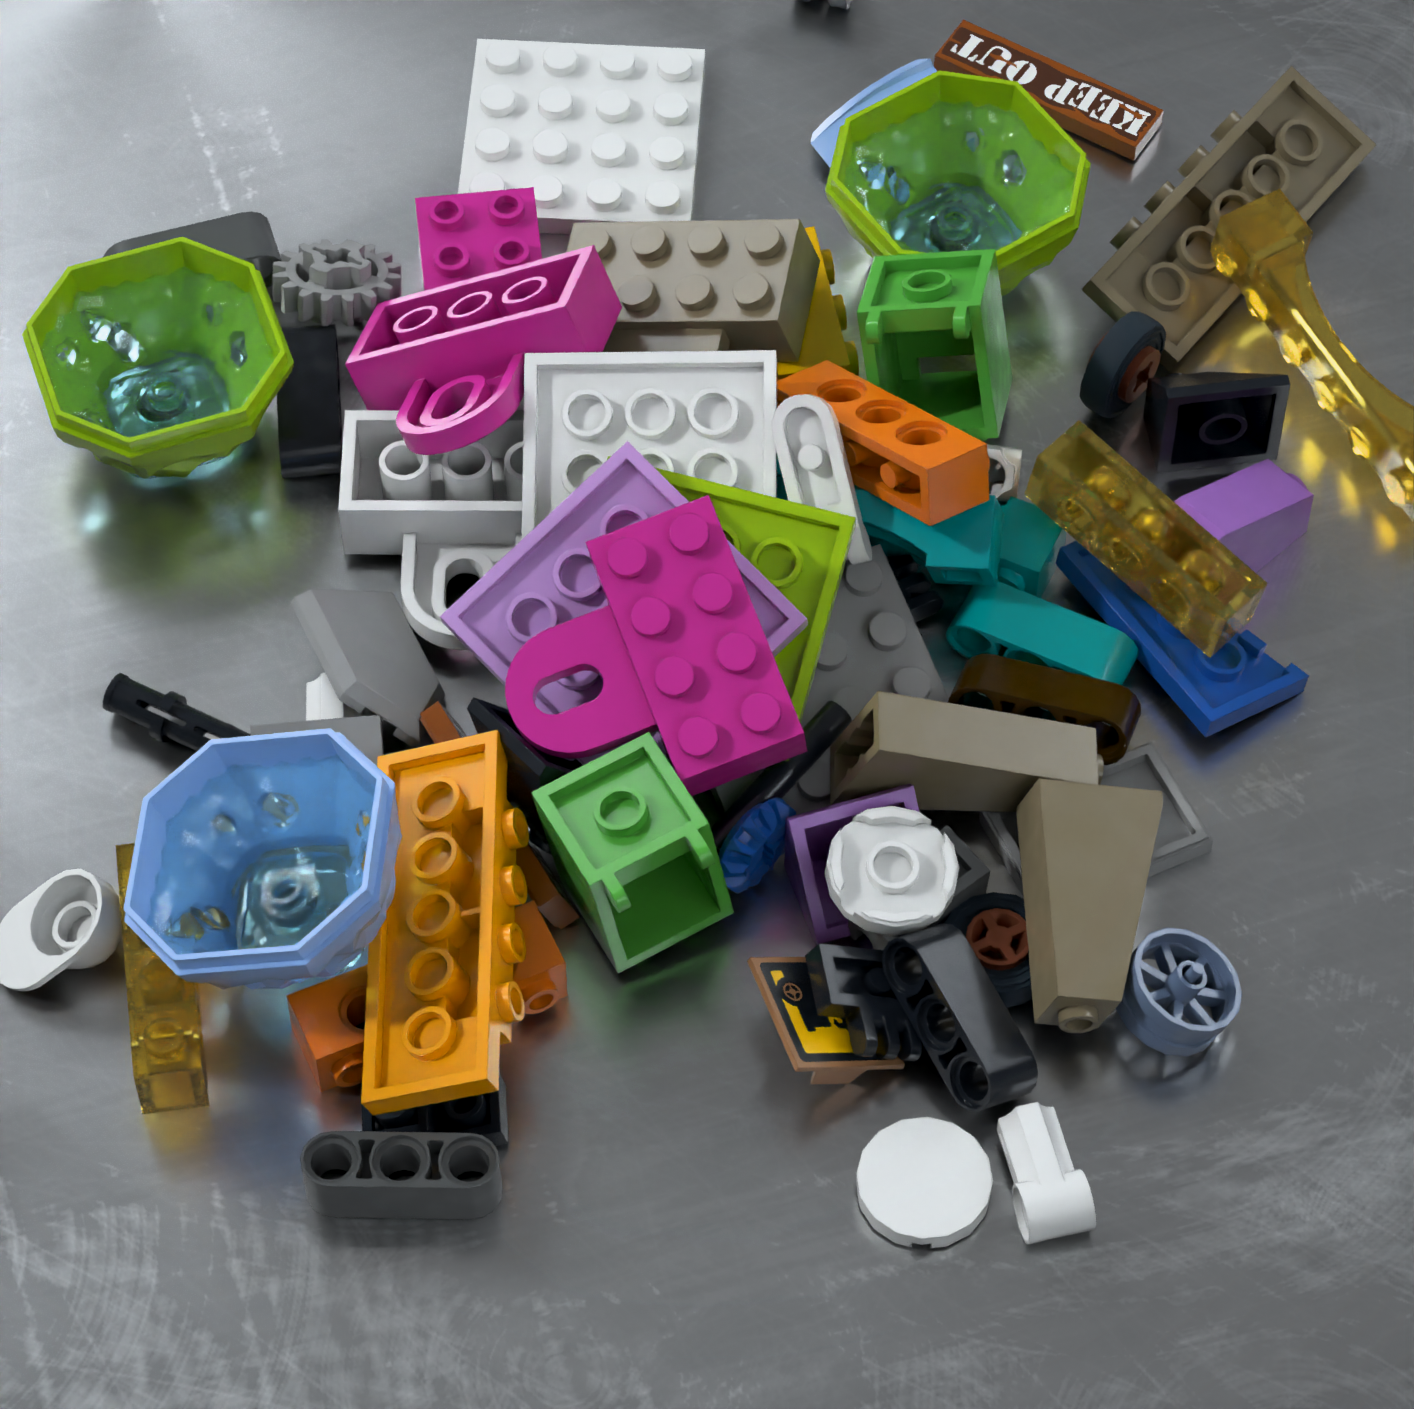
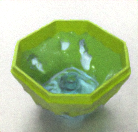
(960, 170)
(158, 356)

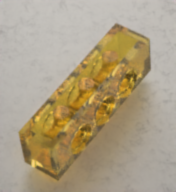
(1145, 538)
(162, 1021)

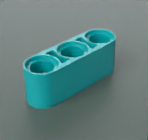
(1039, 632)

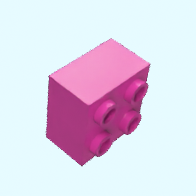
(476, 234)

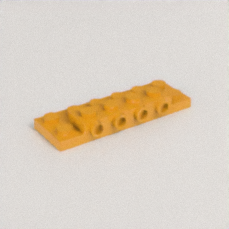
(449, 939)

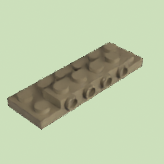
(1166, 264)

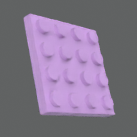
(553, 580)

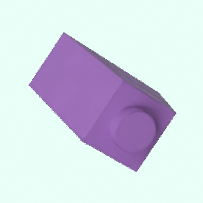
(1252, 511)

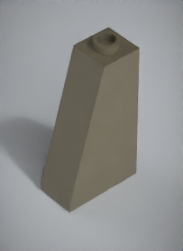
(956, 754)
(1083, 894)

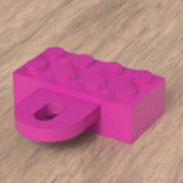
(469, 343)
(673, 657)

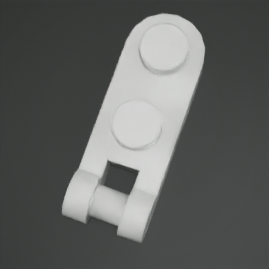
(817, 463)

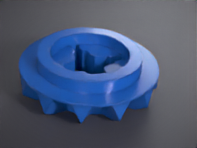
(754, 844)

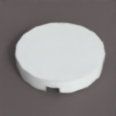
(891, 871)
(924, 1182)

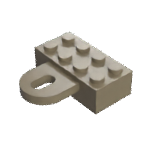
(706, 283)

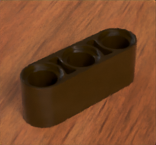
(1069, 698)

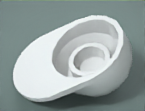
(58, 927)

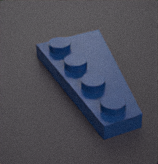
(1208, 690)

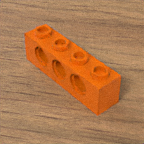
(897, 447)
(329, 1011)

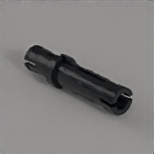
(133, 699)

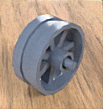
(1188, 976)

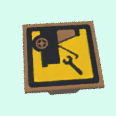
(810, 1040)

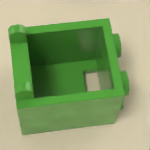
(937, 309)
(633, 852)

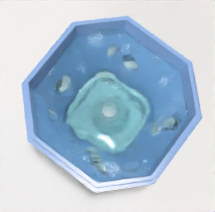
(265, 860)

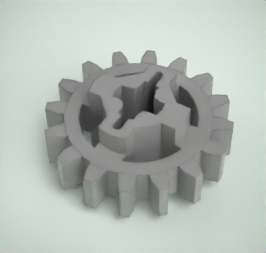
(335, 281)

